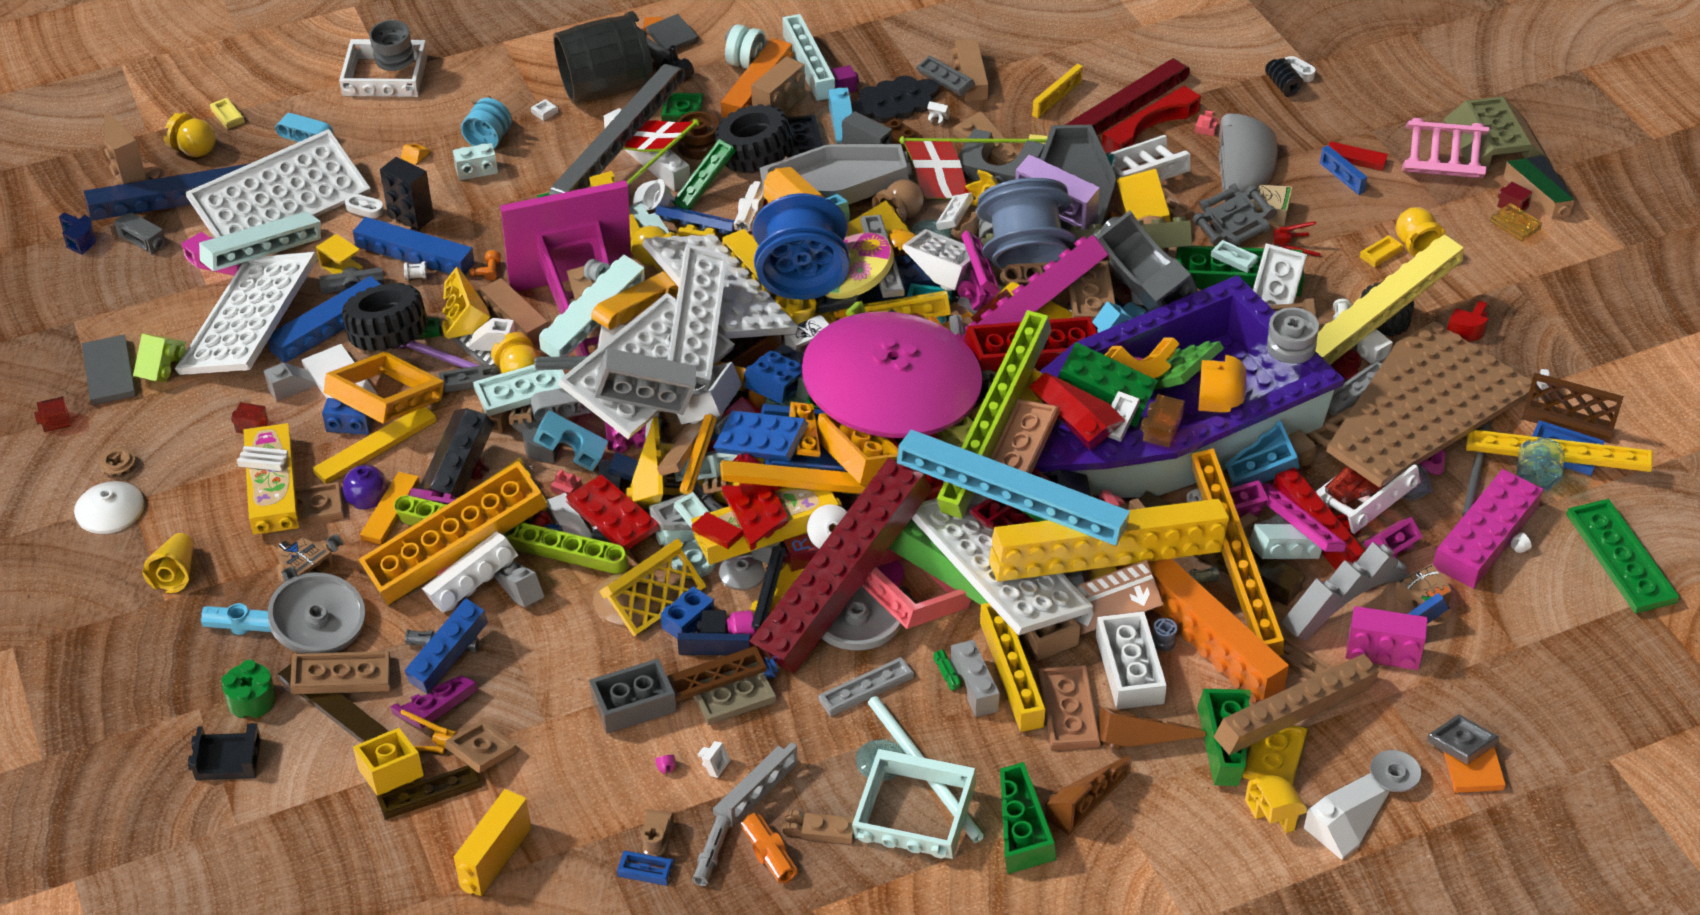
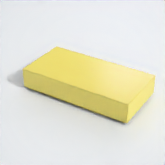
(227, 113)

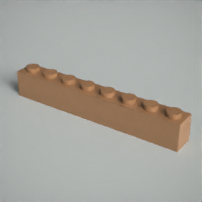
(1296, 704)

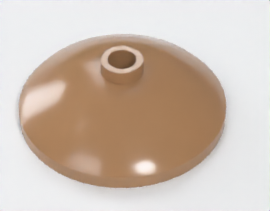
(608, 613)

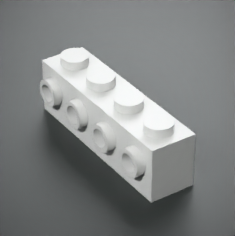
(469, 572)

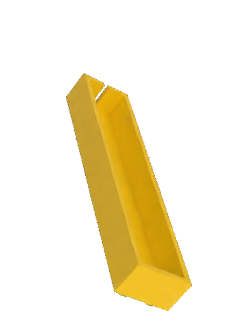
(1150, 535)

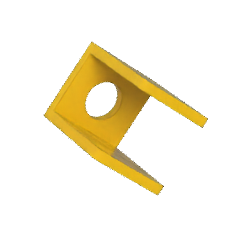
(336, 255)

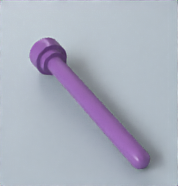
(438, 354)

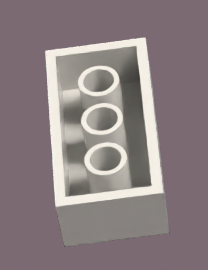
(1130, 660)

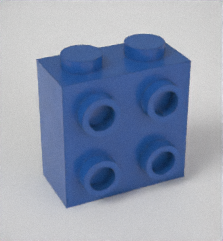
(773, 376)

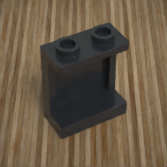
(225, 754)

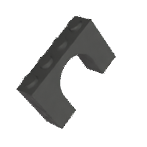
(974, 157)

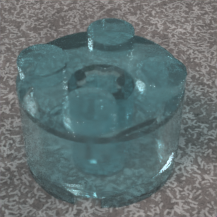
(1541, 462)

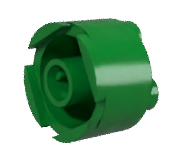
(248, 690)

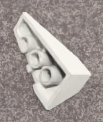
(1346, 815)

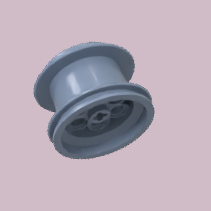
(1025, 221)

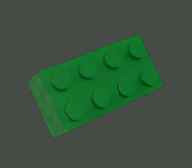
(1106, 377)

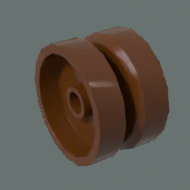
(701, 138)

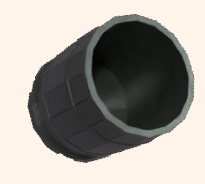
(602, 57)

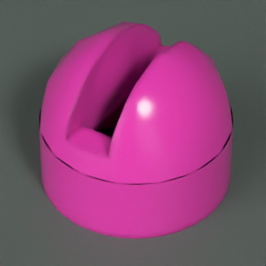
(664, 762)

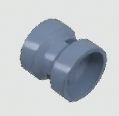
(1164, 634)

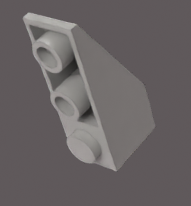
(520, 584)

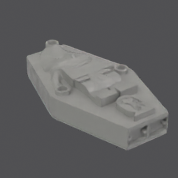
(848, 169)

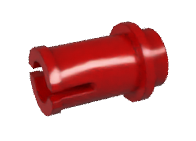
(541, 519)

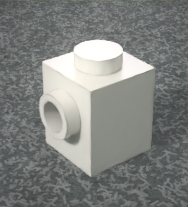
(1374, 347)

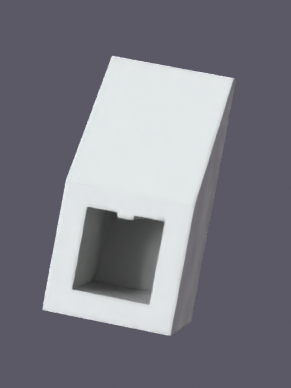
(491, 333)

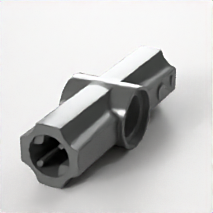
(348, 278)

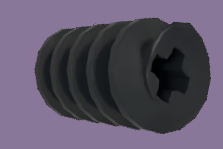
(1284, 76)

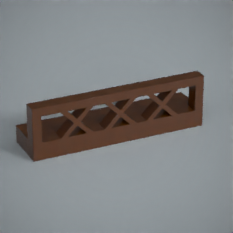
(686, 683)

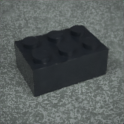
(407, 193)

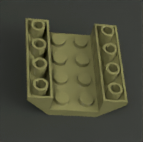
(1506, 134)

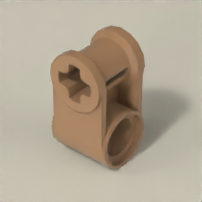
(656, 831)

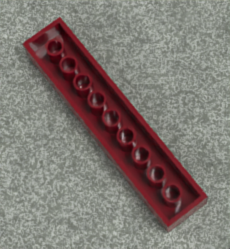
(841, 565)

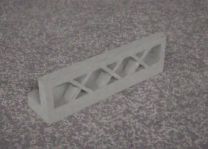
(757, 784)

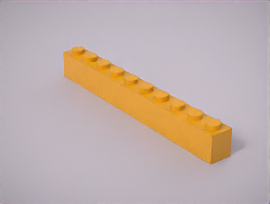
(1238, 554)

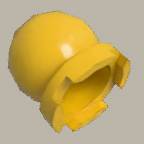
(189, 135)
(1418, 229)
(640, 252)
(514, 352)

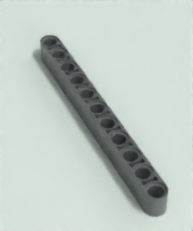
(620, 129)

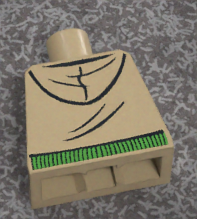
(1279, 198)

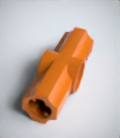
(769, 848)

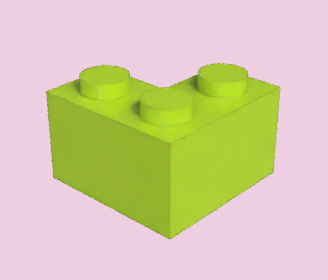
(156, 356)

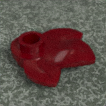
(1348, 364)

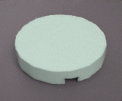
(696, 557)

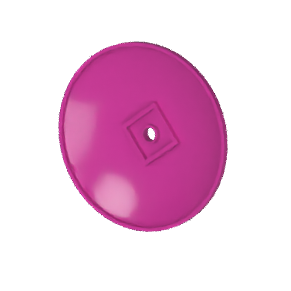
(859, 385)

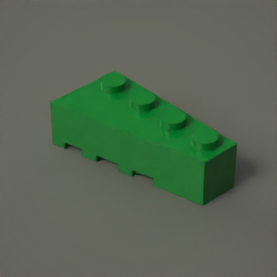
(1212, 708)
(1024, 825)

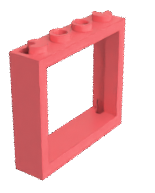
(903, 607)

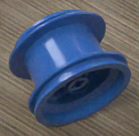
(801, 246)

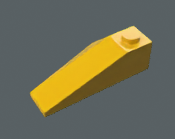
(464, 307)
(647, 482)

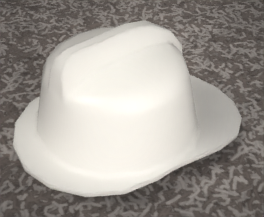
(653, 194)

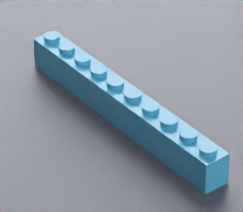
(1013, 487)

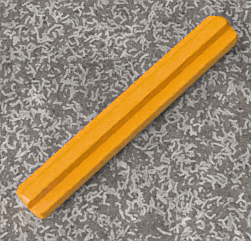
(698, 454)

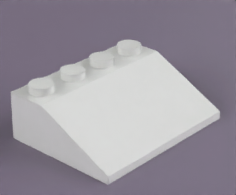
(940, 258)

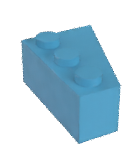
(1264, 458)

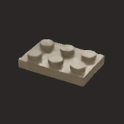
(735, 697)

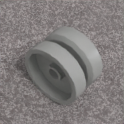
(1292, 335)

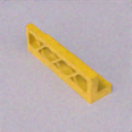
(929, 304)

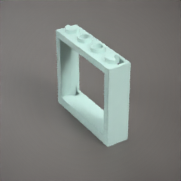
(922, 769)

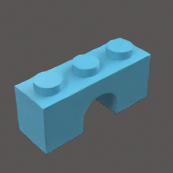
(586, 445)

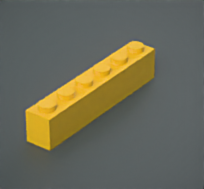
(1013, 670)

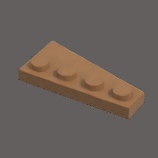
(1002, 152)

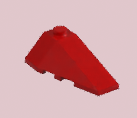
(1081, 412)

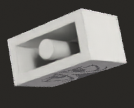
(805, 333)

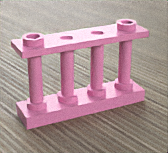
(1453, 167)

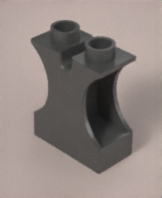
(1143, 264)

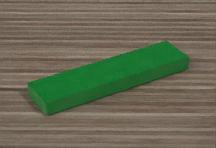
(704, 175)

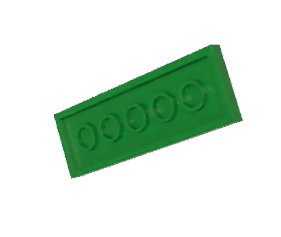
(1622, 556)

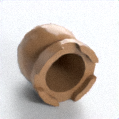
(903, 197)

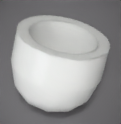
(1192, 494)
(1521, 543)

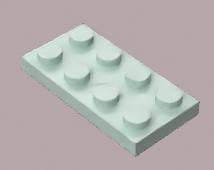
(515, 388)

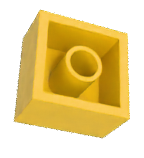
(388, 761)

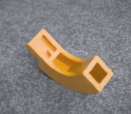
(1152, 365)

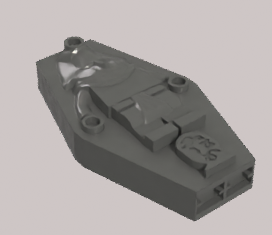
(1081, 154)

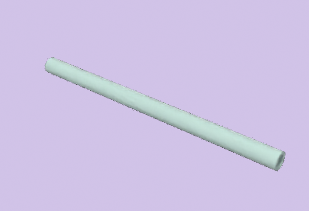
(910, 749)

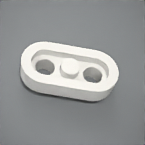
(364, 206)

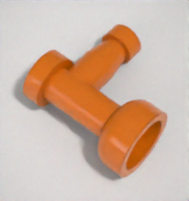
(492, 258)

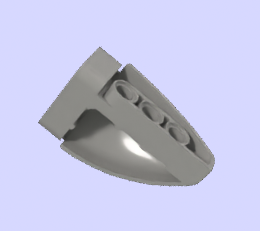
(1246, 152)

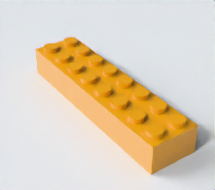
(452, 532)

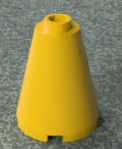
(170, 564)

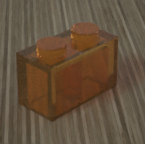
(1162, 420)

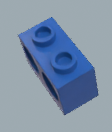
(685, 612)

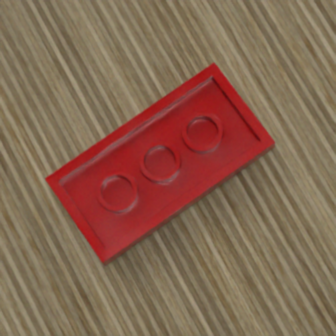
(612, 512)

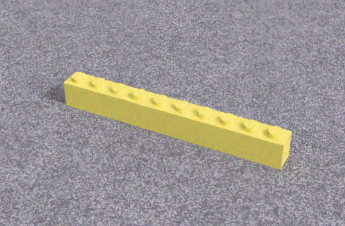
(1388, 298)

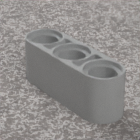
(558, 402)

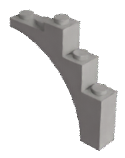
(1349, 580)

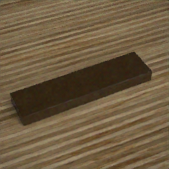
(428, 791)

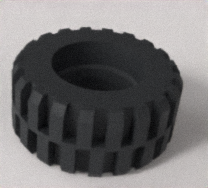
(758, 135)
(384, 317)

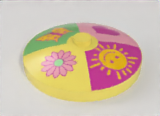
(869, 263)

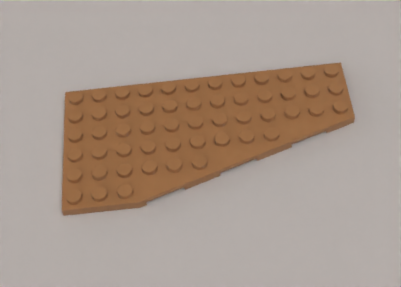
(1423, 401)

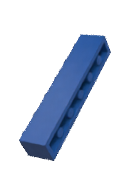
(412, 246)
(314, 325)

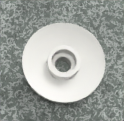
(820, 520)

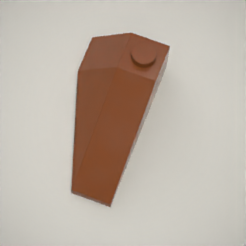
(1125, 729)
(1082, 797)

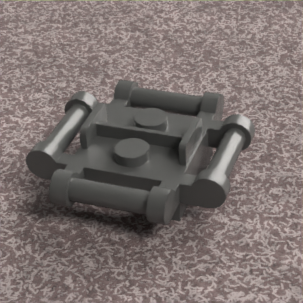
(1236, 218)

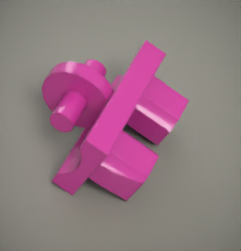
(974, 292)

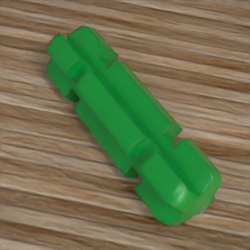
(947, 670)

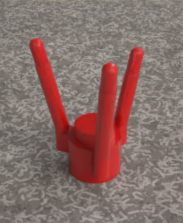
(1283, 235)

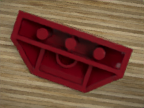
(997, 514)

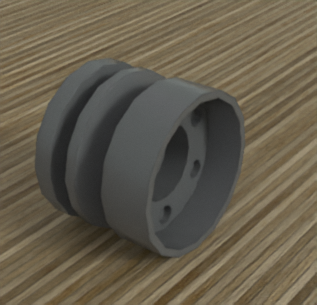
(391, 45)

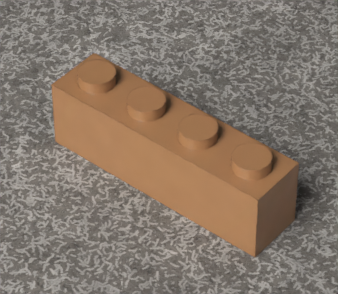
(969, 62)
(508, 304)

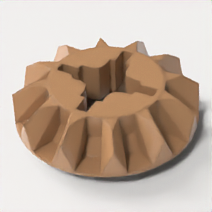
(112, 457)

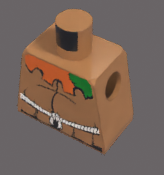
(1422, 586)

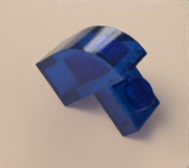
(77, 233)

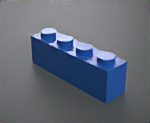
(446, 646)

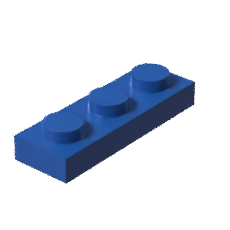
(1343, 170)

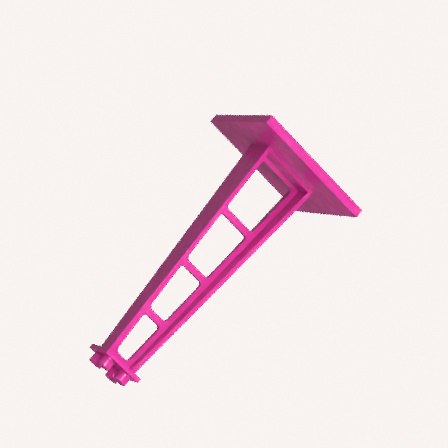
(561, 234)

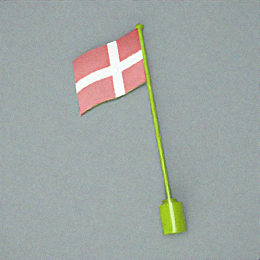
(657, 136)
(938, 164)

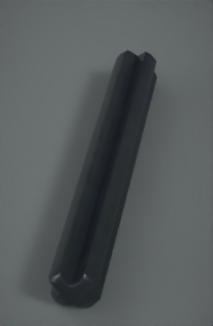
(769, 586)

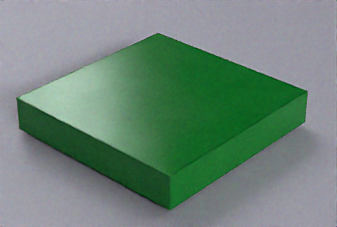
(681, 104)

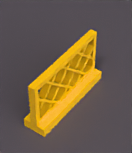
(639, 573)

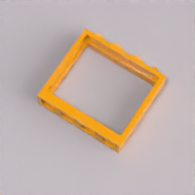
(423, 392)

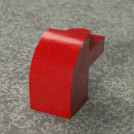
(1469, 325)

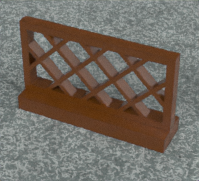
(1570, 418)

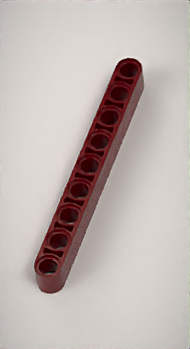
(1133, 96)

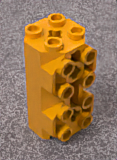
(785, 182)

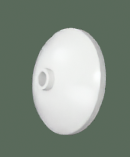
(109, 507)

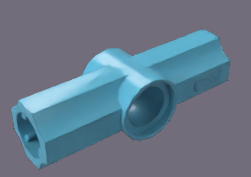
(236, 618)

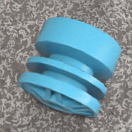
(486, 122)

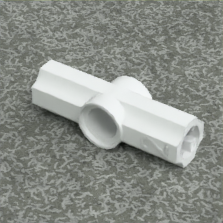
(749, 207)

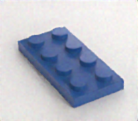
(691, 217)
(761, 435)

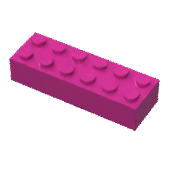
(1487, 528)

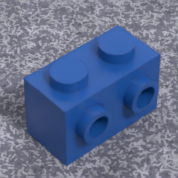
(345, 419)

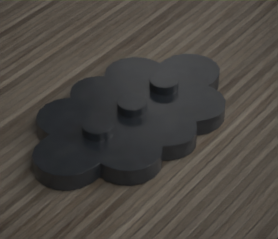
(895, 98)

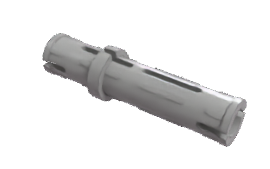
(708, 858)

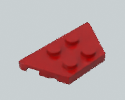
(755, 511)

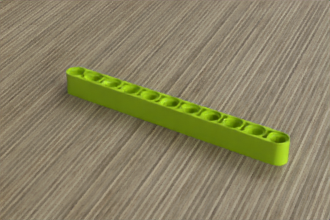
(540, 544)

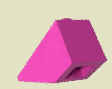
(192, 254)

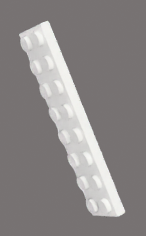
(698, 310)

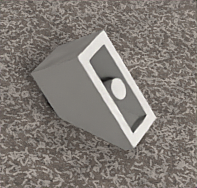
(287, 380)

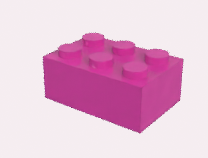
(1386, 637)

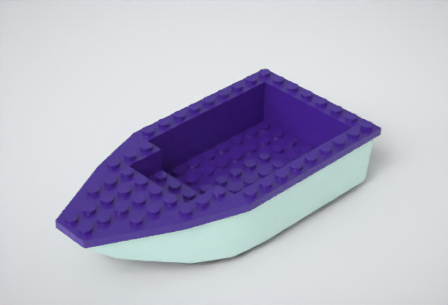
(1274, 392)

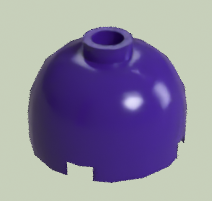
(364, 486)

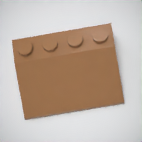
(122, 152)

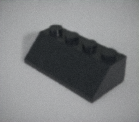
(458, 453)

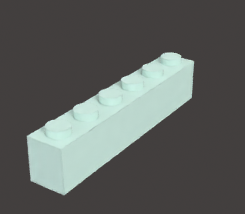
(807, 52)
(260, 241)
(576, 322)

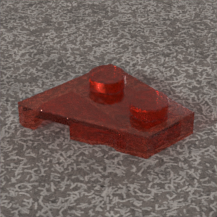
(1350, 486)

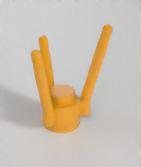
(439, 737)

